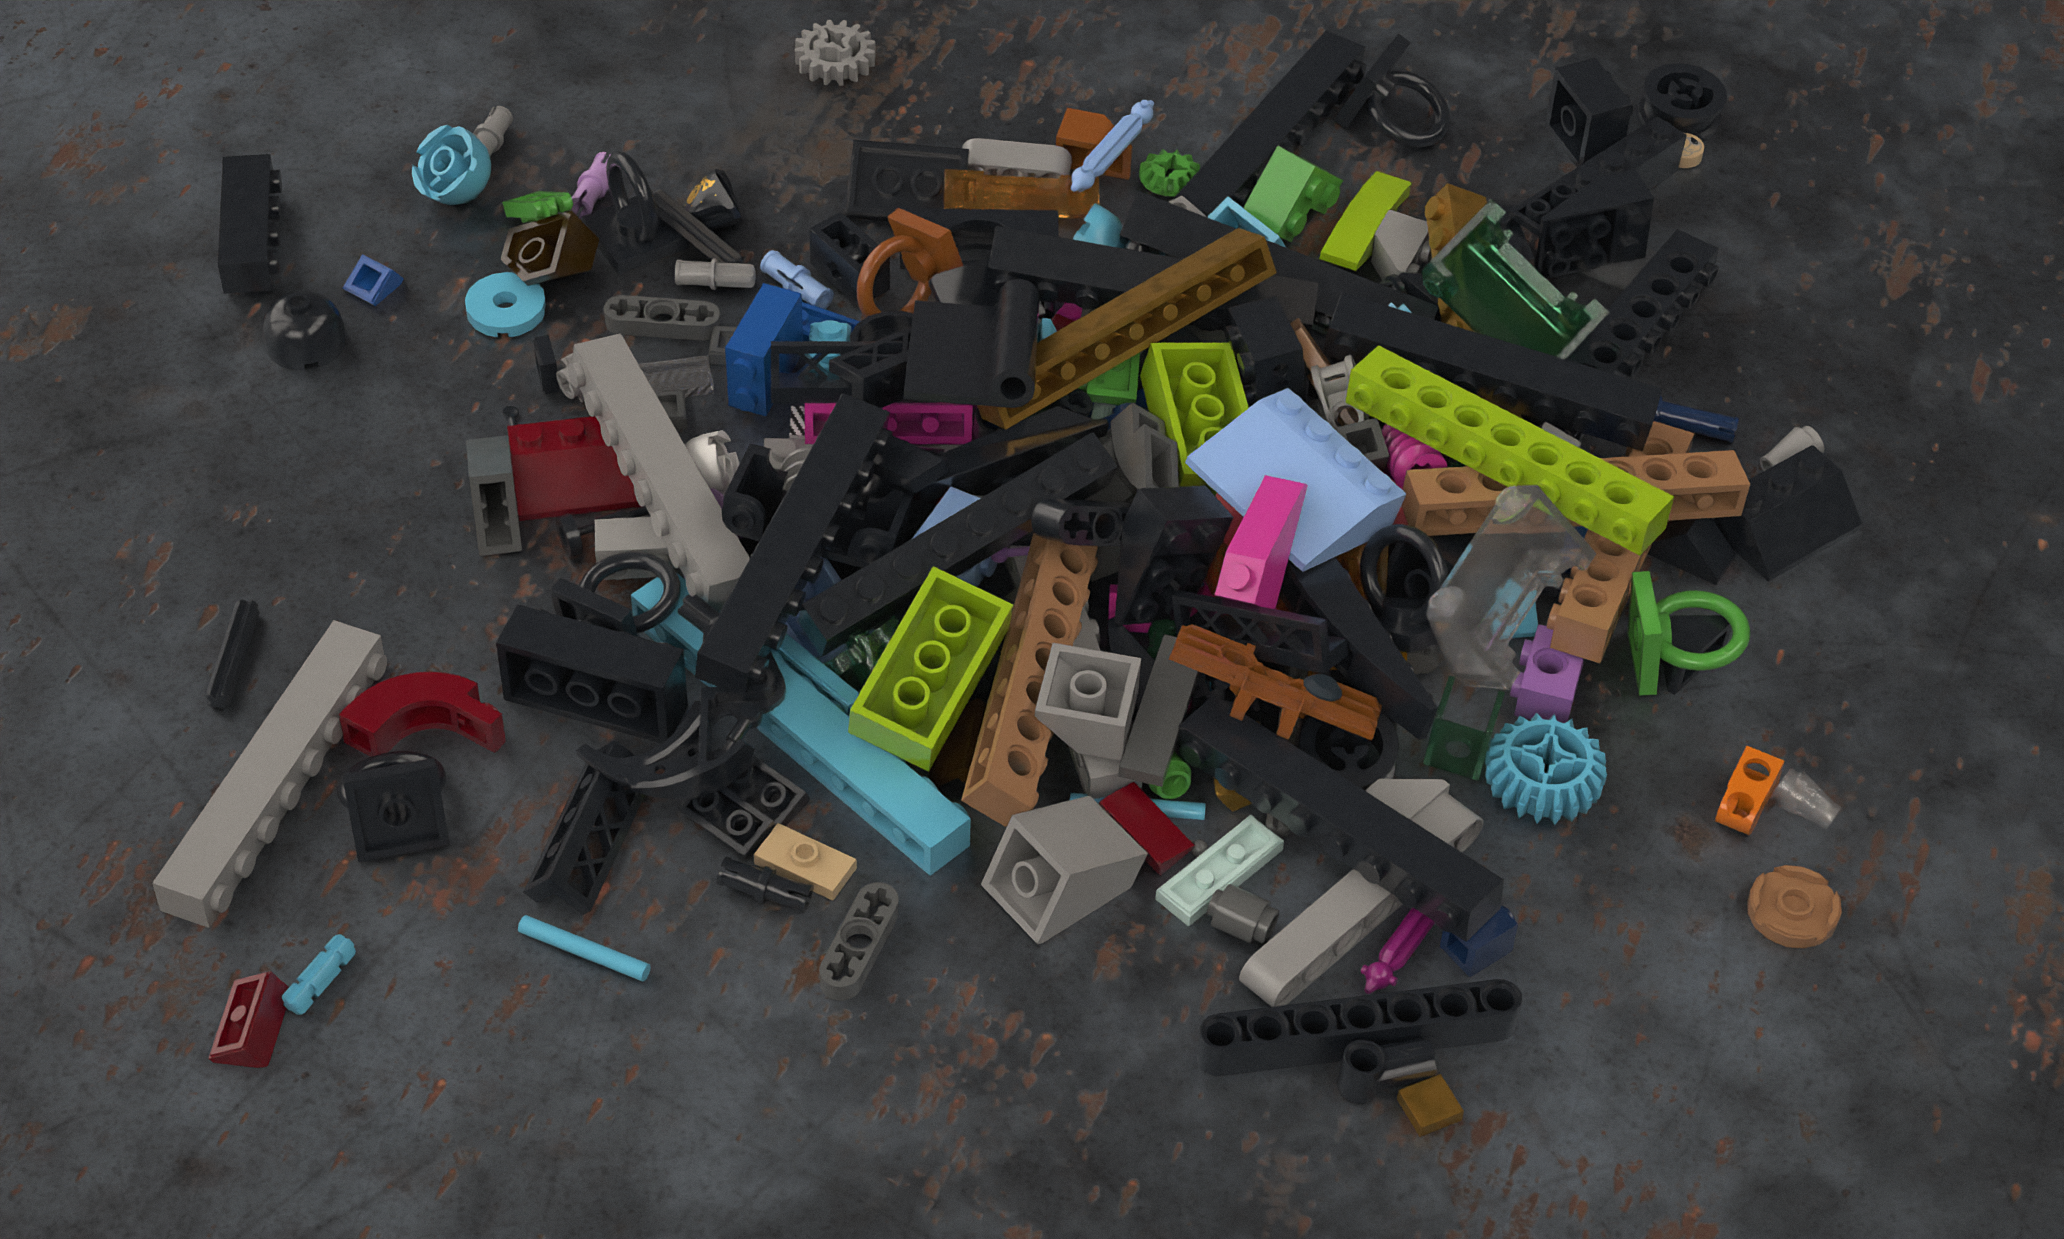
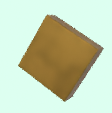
(1430, 1105)

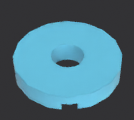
(501, 288)

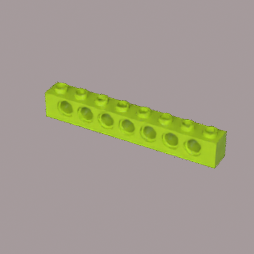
(1509, 449)

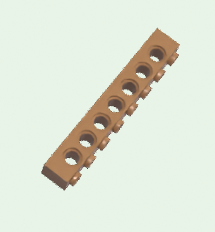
(1461, 498)
(1599, 594)
(1011, 738)

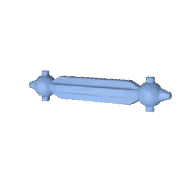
(1112, 146)

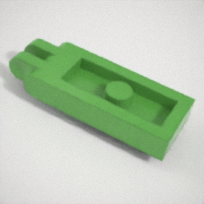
(538, 205)

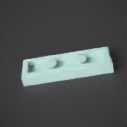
(1224, 863)

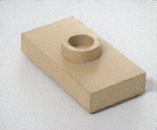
(805, 861)

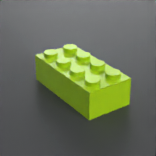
(1195, 393)
(930, 668)

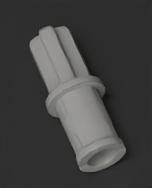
(714, 274)

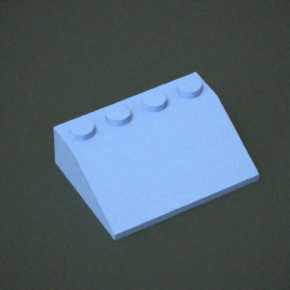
(1290, 441)

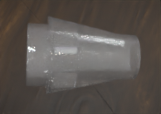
(1804, 798)

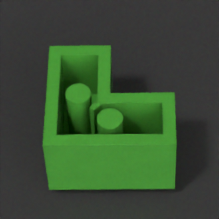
(1289, 191)

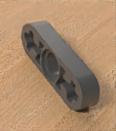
(634, 325)
(860, 959)

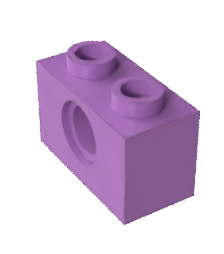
(1548, 679)

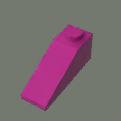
(1262, 544)

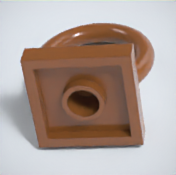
(924, 251)

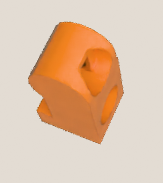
(1749, 791)

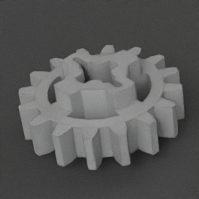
(835, 52)

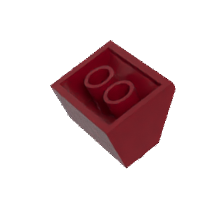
(566, 470)

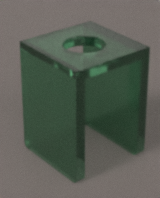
(1447, 731)

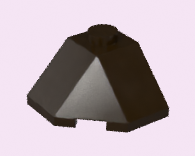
(550, 248)

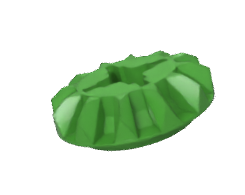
(1154, 169)

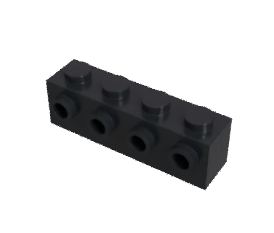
(248, 224)

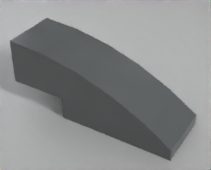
(1143, 449)

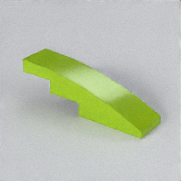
(1354, 233)

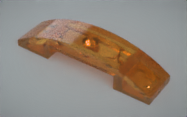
(978, 191)

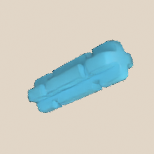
(318, 974)

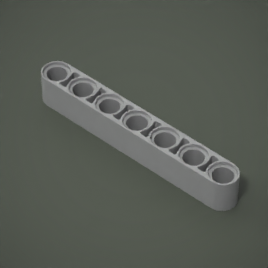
(1343, 916)

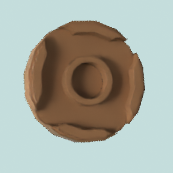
(1794, 907)

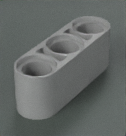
(1017, 158)

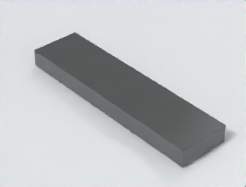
(1158, 718)

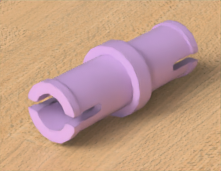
(591, 186)

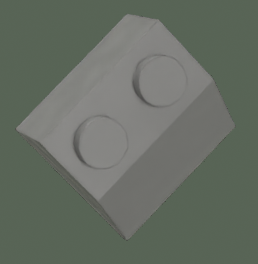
(1089, 699)

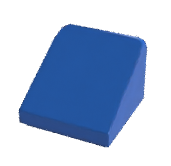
(372, 281)

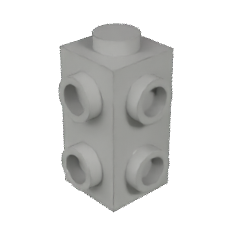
(629, 535)

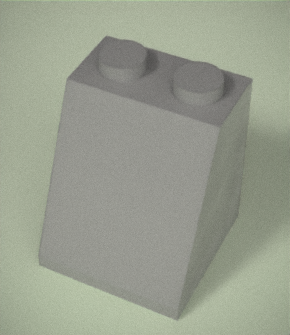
(1061, 865)

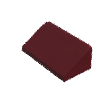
(1147, 826)
(250, 1022)

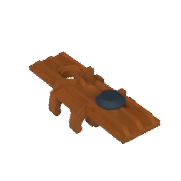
(1249, 679)

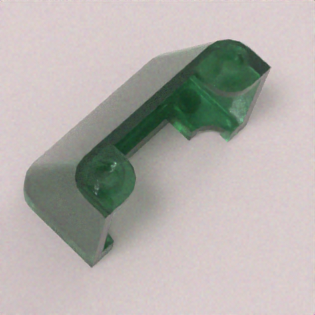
(1504, 293)

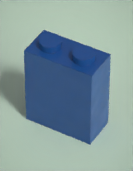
(770, 317)

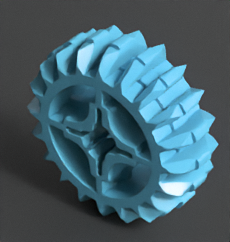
(1573, 768)

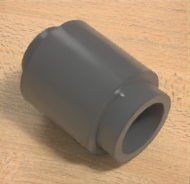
(1242, 914)

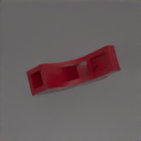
(417, 703)

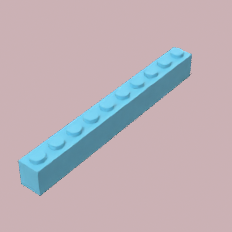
(816, 735)

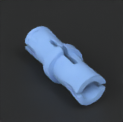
(796, 279)

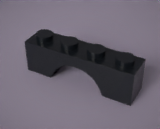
(977, 226)

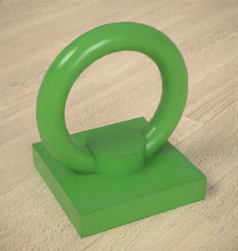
(1651, 633)

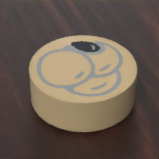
(1692, 152)

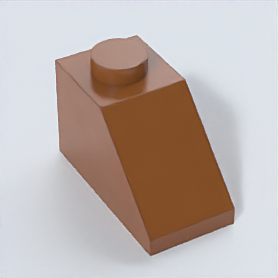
(1083, 132)

